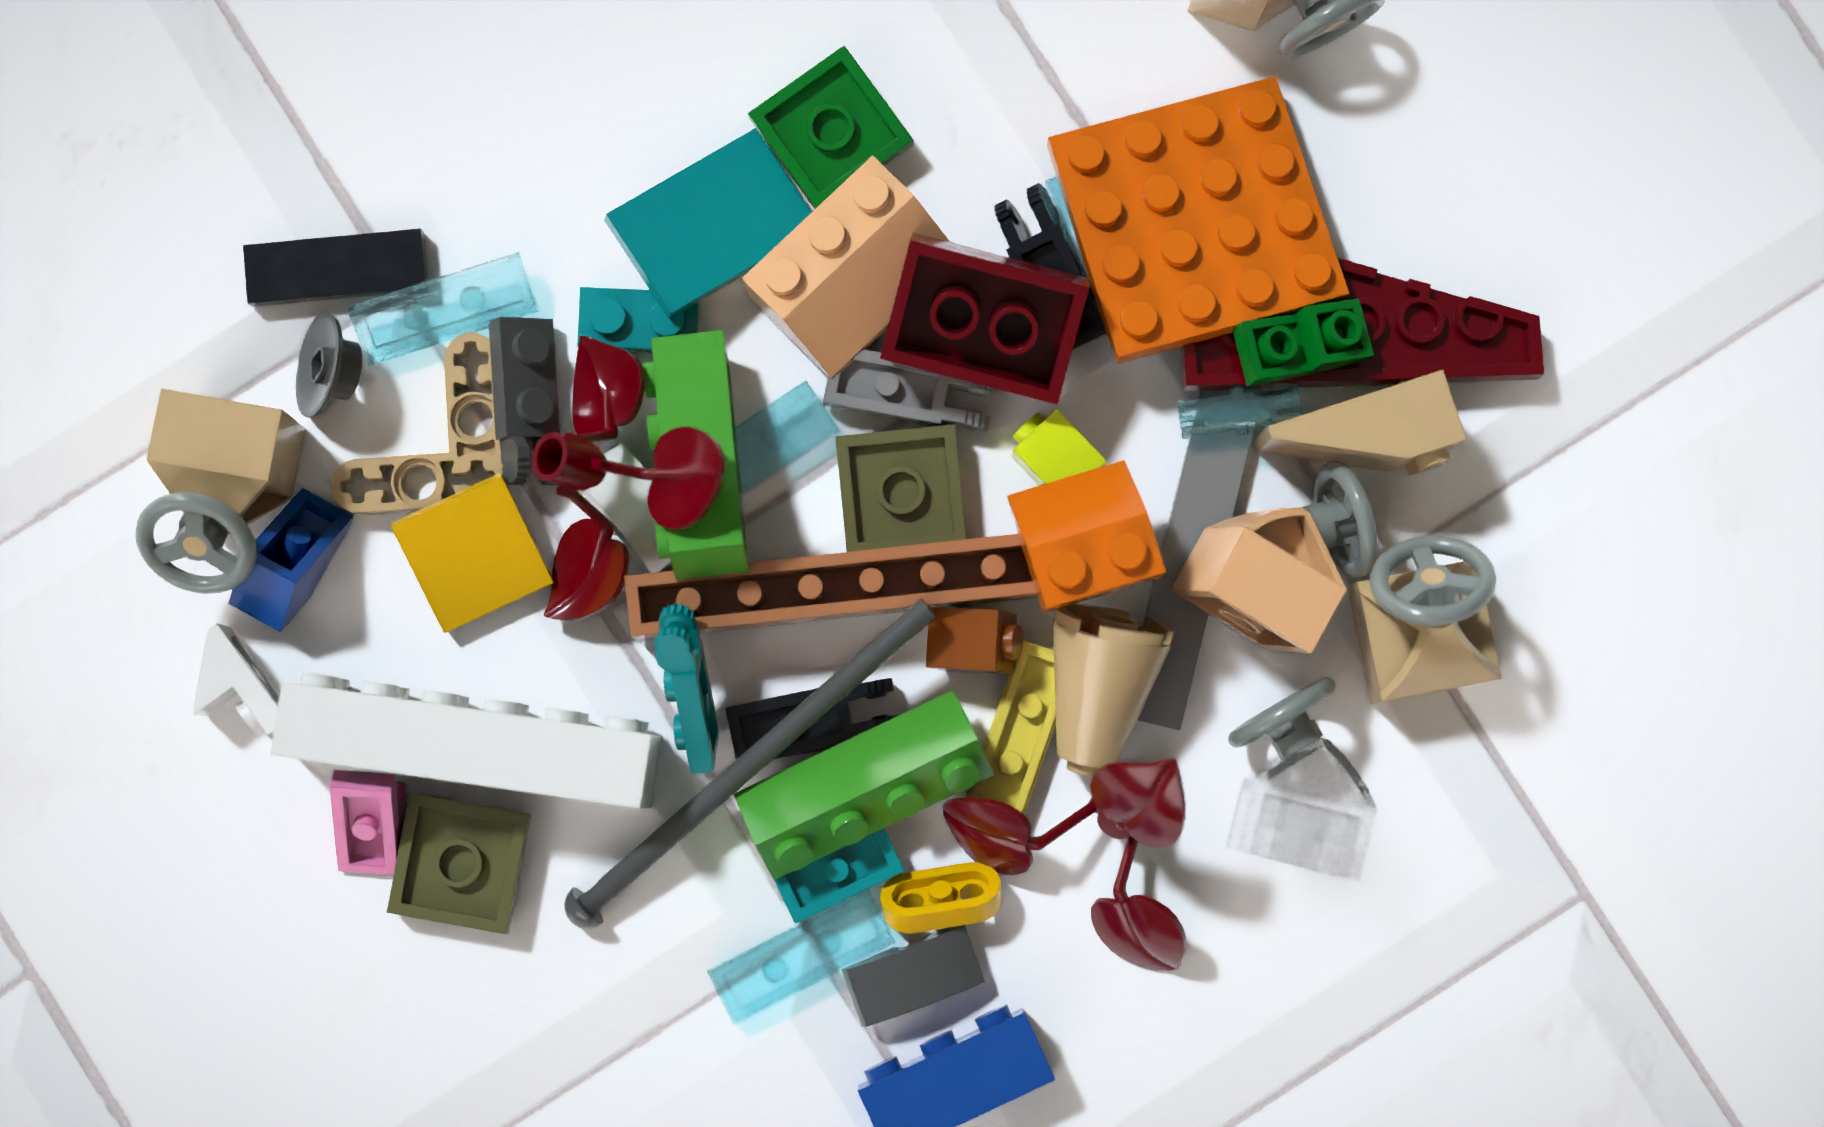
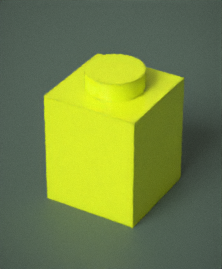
(1053, 449)

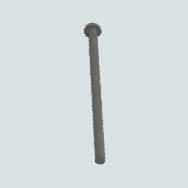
(584, 908)

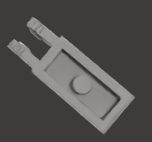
(902, 393)

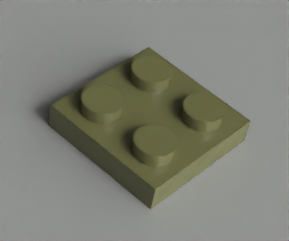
(900, 487)
(459, 863)

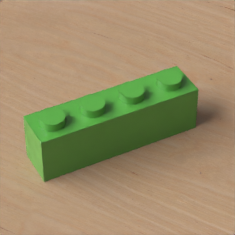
(695, 391)
(863, 785)

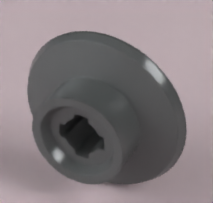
(326, 366)

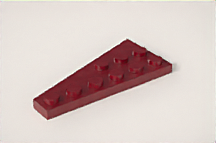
(1410, 334)

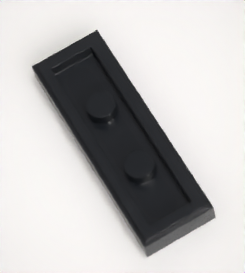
(334, 267)

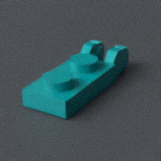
(688, 684)

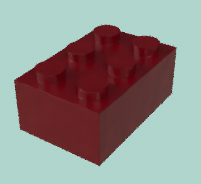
(985, 318)

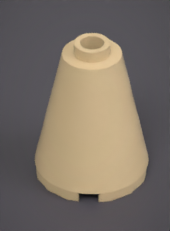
(1102, 680)

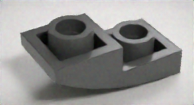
(913, 975)

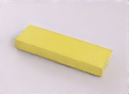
(1020, 729)

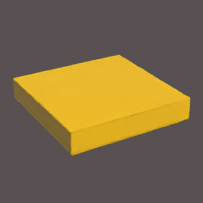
(472, 552)

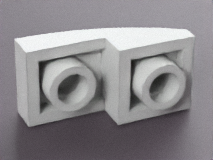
(626, 506)

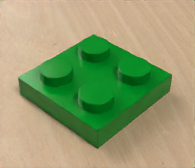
(829, 125)

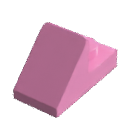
(367, 820)

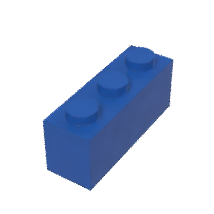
(959, 1075)

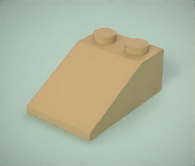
(1381, 431)

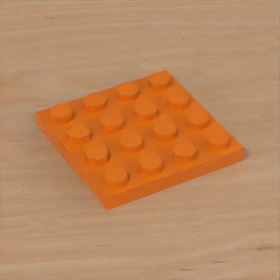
(1196, 219)

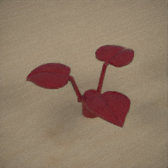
(684, 479)
(1132, 803)

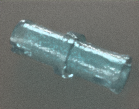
(1238, 411)

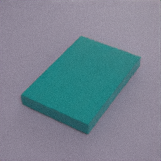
(708, 222)

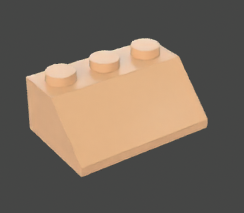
(841, 267)

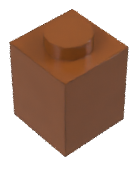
(973, 640)

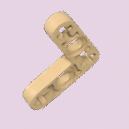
(464, 450)

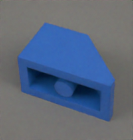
(291, 559)

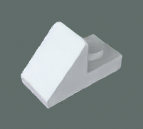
(231, 671)

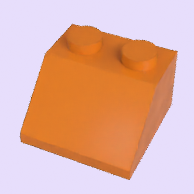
(1086, 536)

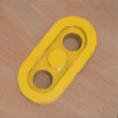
(941, 897)

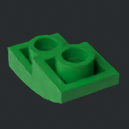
(1303, 342)

